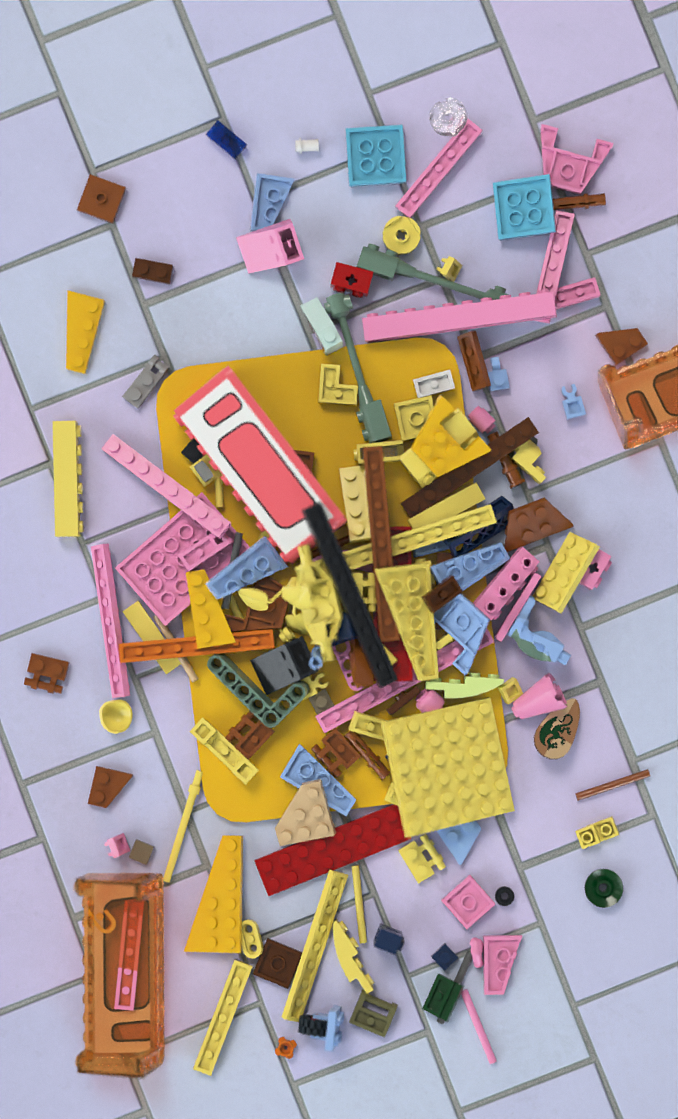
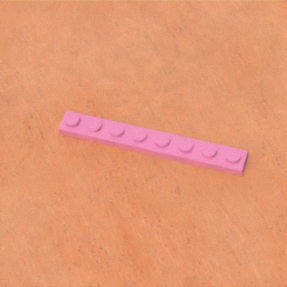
(166, 486)
(110, 619)

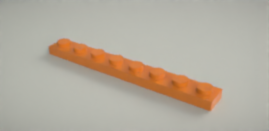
(188, 647)

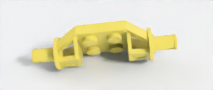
(324, 606)

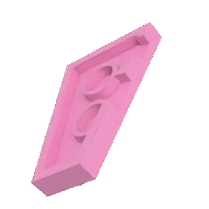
(498, 958)

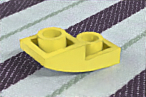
(597, 832)

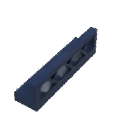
(500, 507)

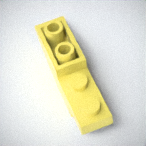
(345, 950)

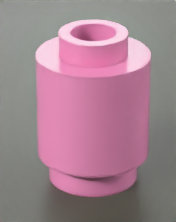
(482, 420)

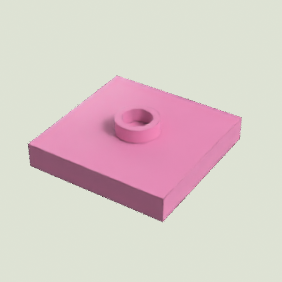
(468, 902)

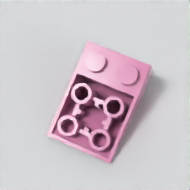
(270, 247)

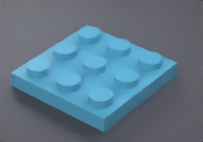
(375, 155)
(524, 207)

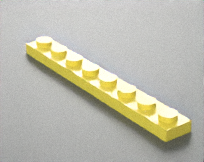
(314, 945)

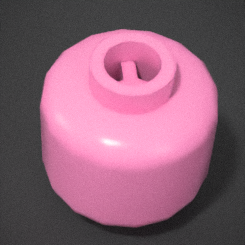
(429, 700)

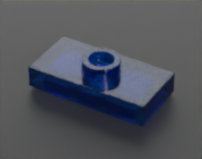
(226, 139)

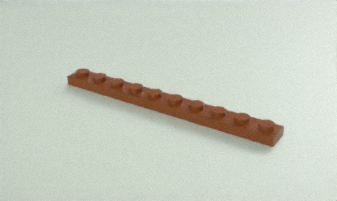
(379, 534)

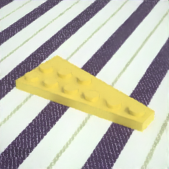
(404, 592)

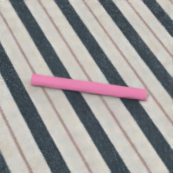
(478, 1026)

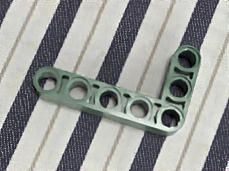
(255, 692)

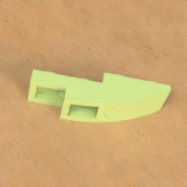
(472, 685)

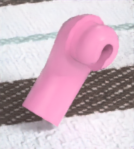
(476, 951)

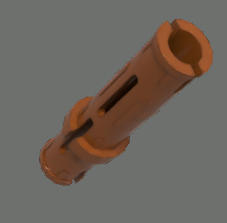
(579, 201)
(383, 771)

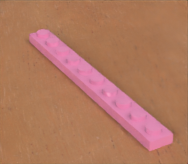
(374, 695)

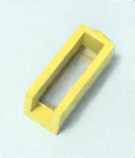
(391, 451)

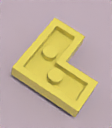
(331, 391)

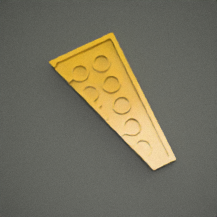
(219, 914)

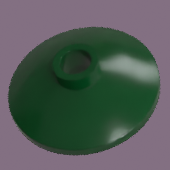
(610, 895)

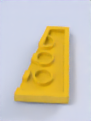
(82, 325)
(208, 618)

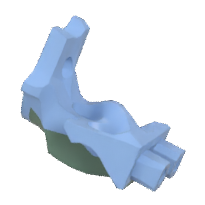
(538, 644)

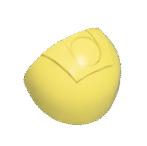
(115, 716)

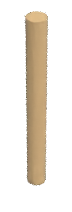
(184, 662)

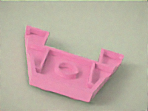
(568, 169)

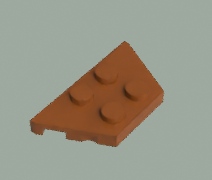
(533, 523)

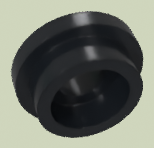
(504, 902)

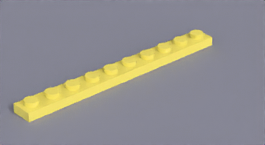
(422, 536)

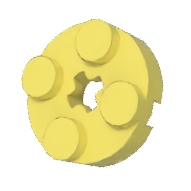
(404, 225)

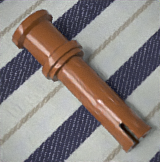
(509, 468)

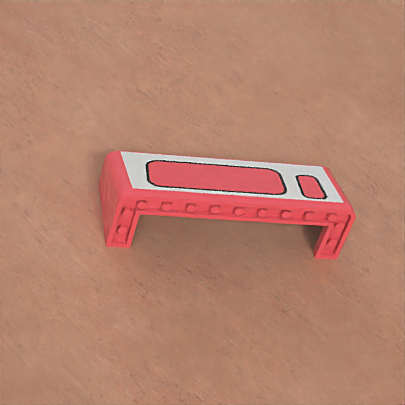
(255, 462)

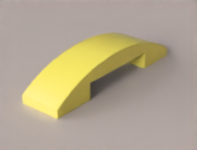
(224, 750)

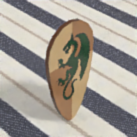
(558, 731)

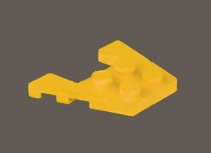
(437, 446)

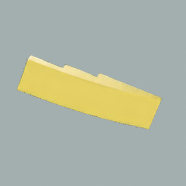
(449, 507)

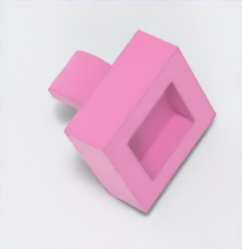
(118, 845)

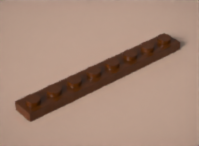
(457, 477)

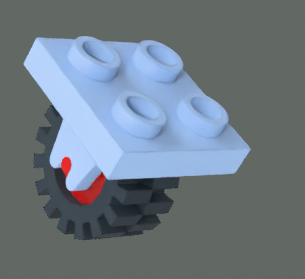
(323, 1026)

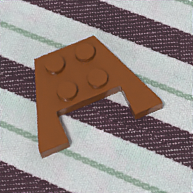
(262, 620)

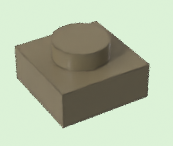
(321, 701)

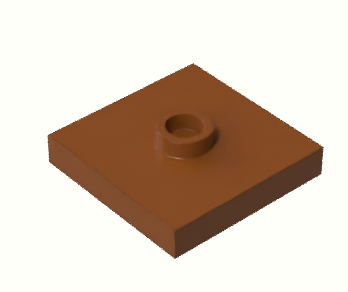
(101, 199)

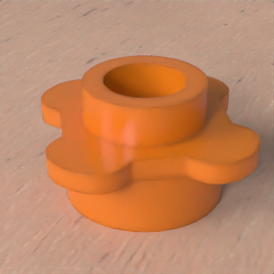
(288, 1053)

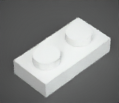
(433, 384)

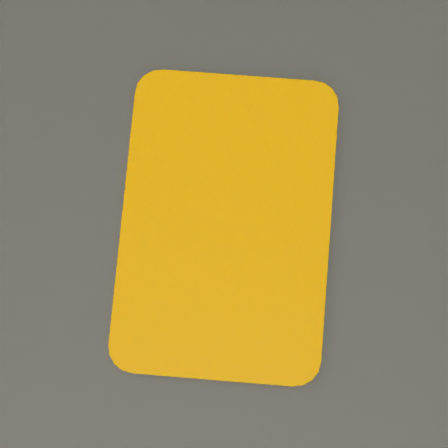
(289, 395)

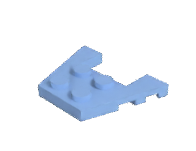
(465, 625)

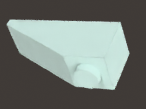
(322, 326)

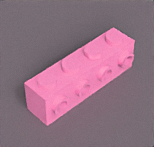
(506, 582)

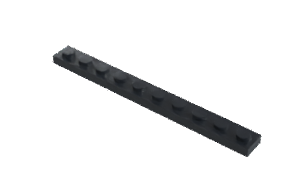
(349, 594)

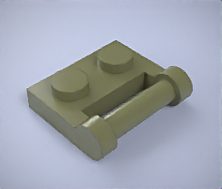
(370, 1019)

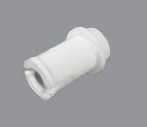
(306, 145)

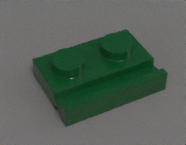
(443, 997)

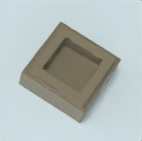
(141, 851)

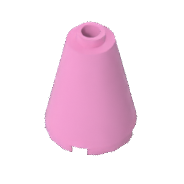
(540, 699)

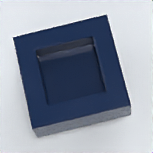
(444, 957)

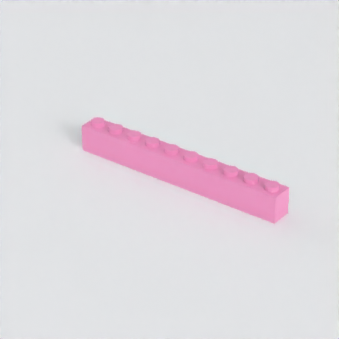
(459, 317)

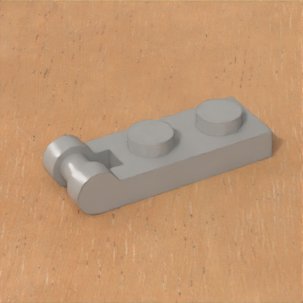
(145, 382)

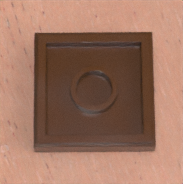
(277, 963)

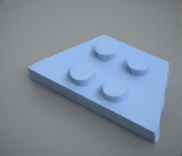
(460, 838)

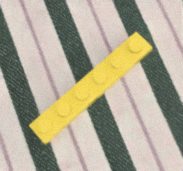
(222, 1017)

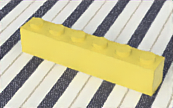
(66, 479)

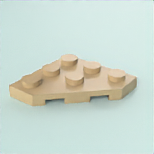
(306, 816)

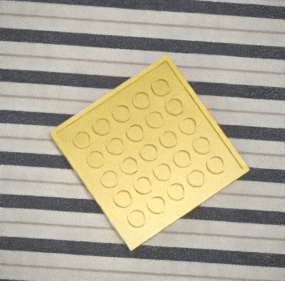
(447, 767)

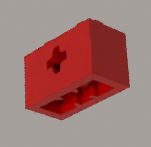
(344, 272)

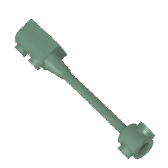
(388, 264)
(371, 411)

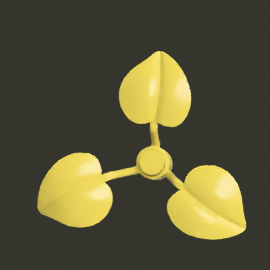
(297, 595)

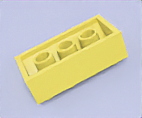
(462, 432)

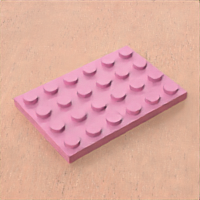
(159, 573)

